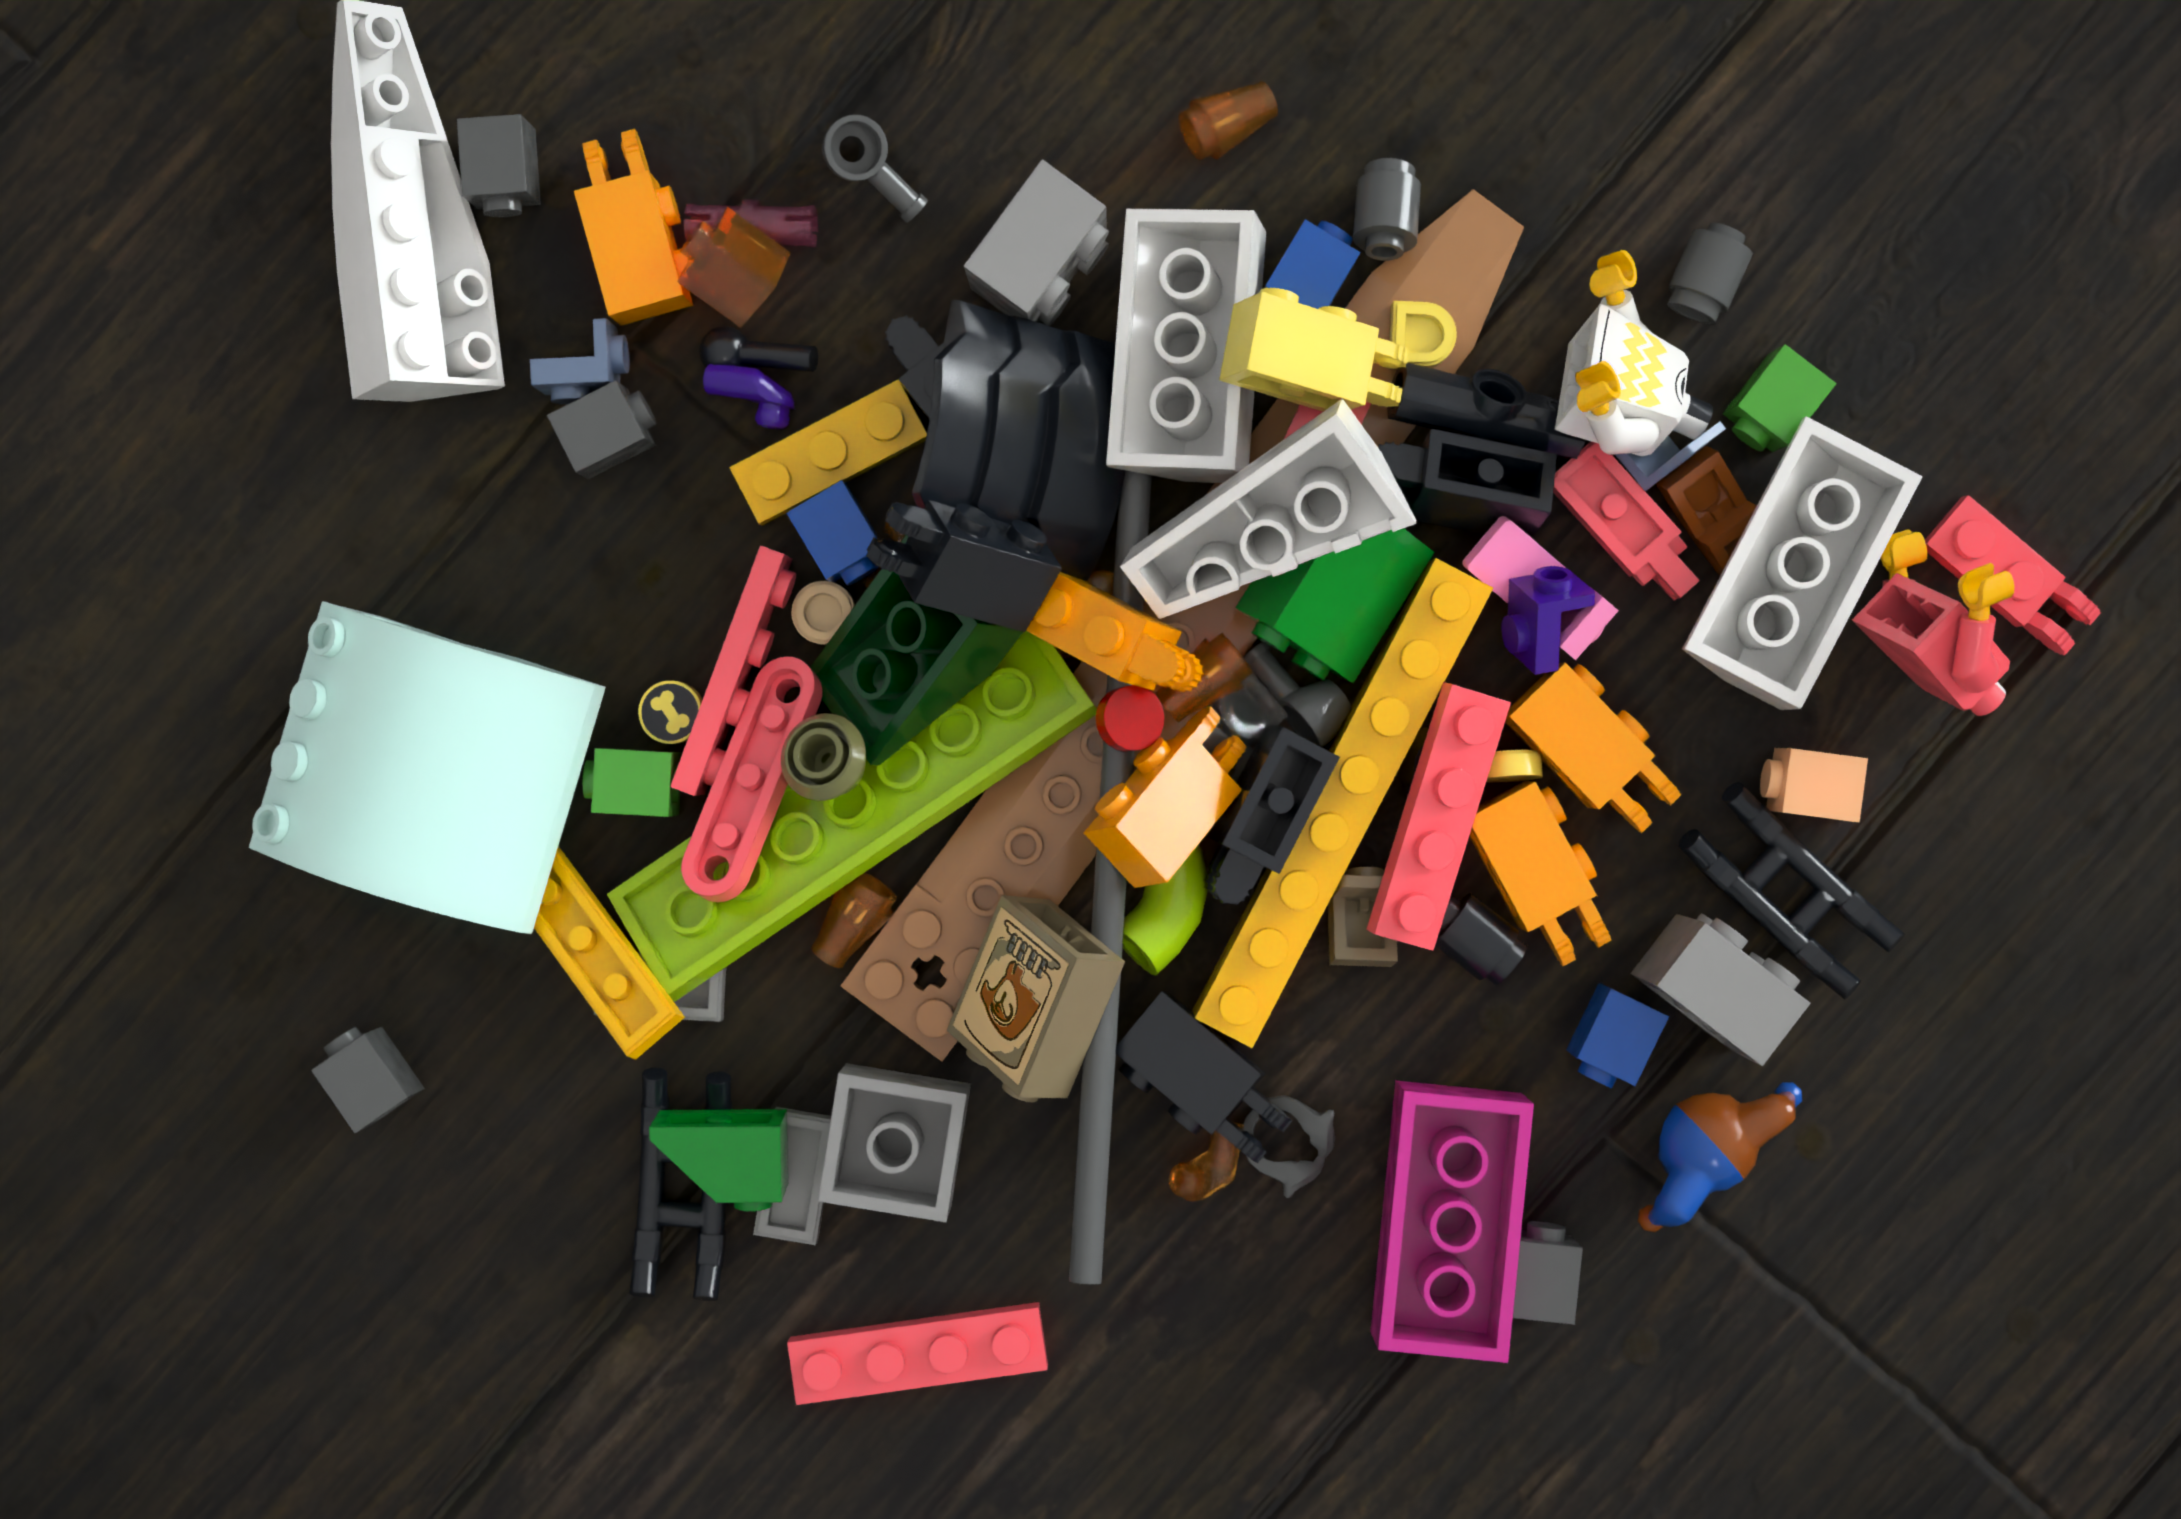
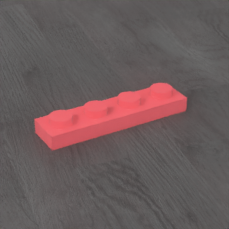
(744, 646)
(1438, 816)
(917, 1353)

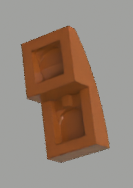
(1708, 505)

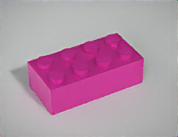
(1451, 1221)

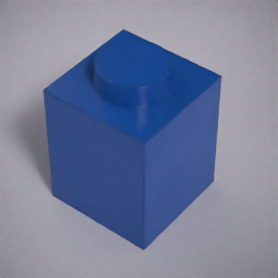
(1315, 264)
(836, 533)
(1615, 1037)

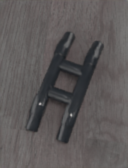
(1827, 892)
(655, 1212)

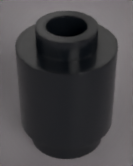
(1479, 939)

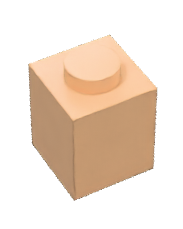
(1814, 784)

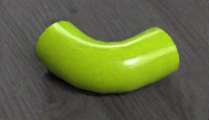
(1166, 916)

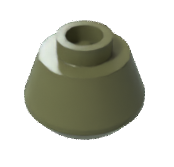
(823, 757)

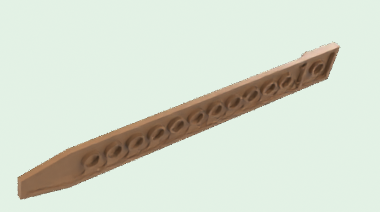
(1031, 824)

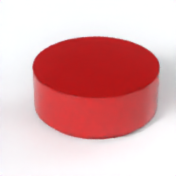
(1130, 718)

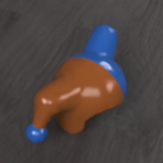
(1712, 1146)

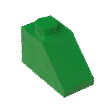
(728, 1152)

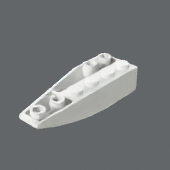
(403, 232)

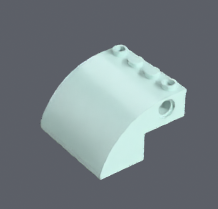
(425, 769)

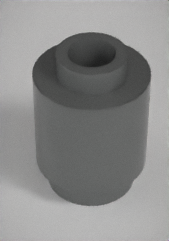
(1387, 209)
(1709, 273)

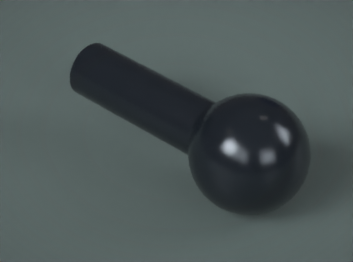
(730, 347)

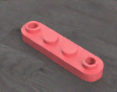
(749, 781)

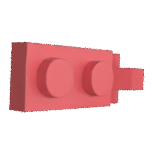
(1624, 520)

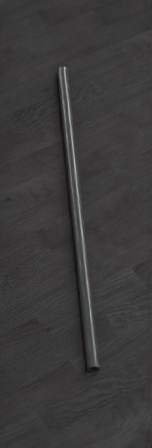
(1108, 927)

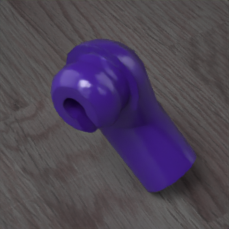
(751, 384)

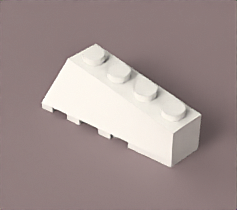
(1290, 505)

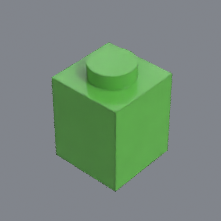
(1777, 400)
(632, 782)

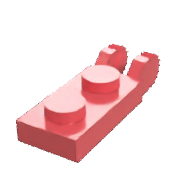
(1974, 538)

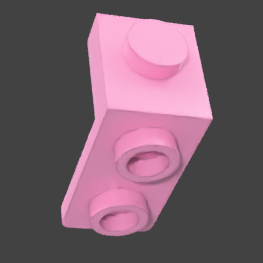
(1511, 553)

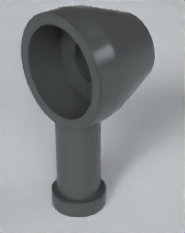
(870, 162)
(1312, 710)

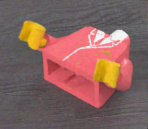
(1935, 636)

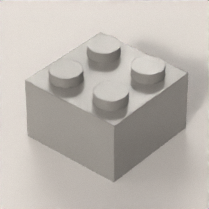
(1039, 247)
(1719, 987)
(894, 1142)

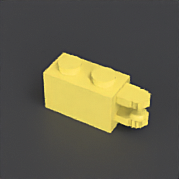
(1307, 353)

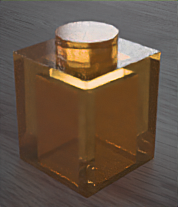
(732, 265)

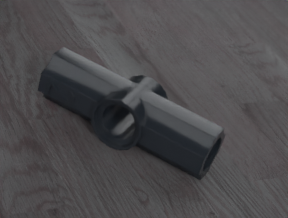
(1481, 407)

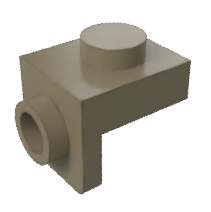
(1348, 920)

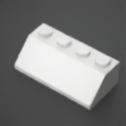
(1171, 340)
(1801, 565)

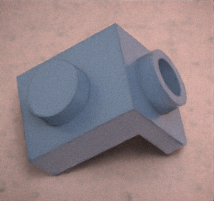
(576, 377)

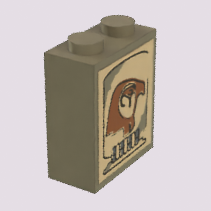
(1034, 998)

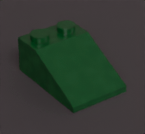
(904, 664)

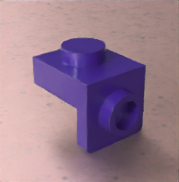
(1535, 611)

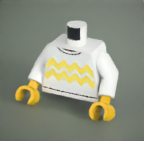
(1621, 378)

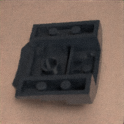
(1024, 430)

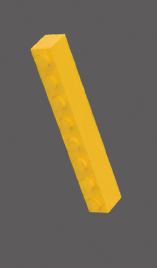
(1370, 753)

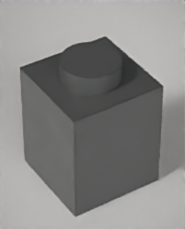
(498, 164)
(604, 428)
(366, 1076)
(1547, 1274)

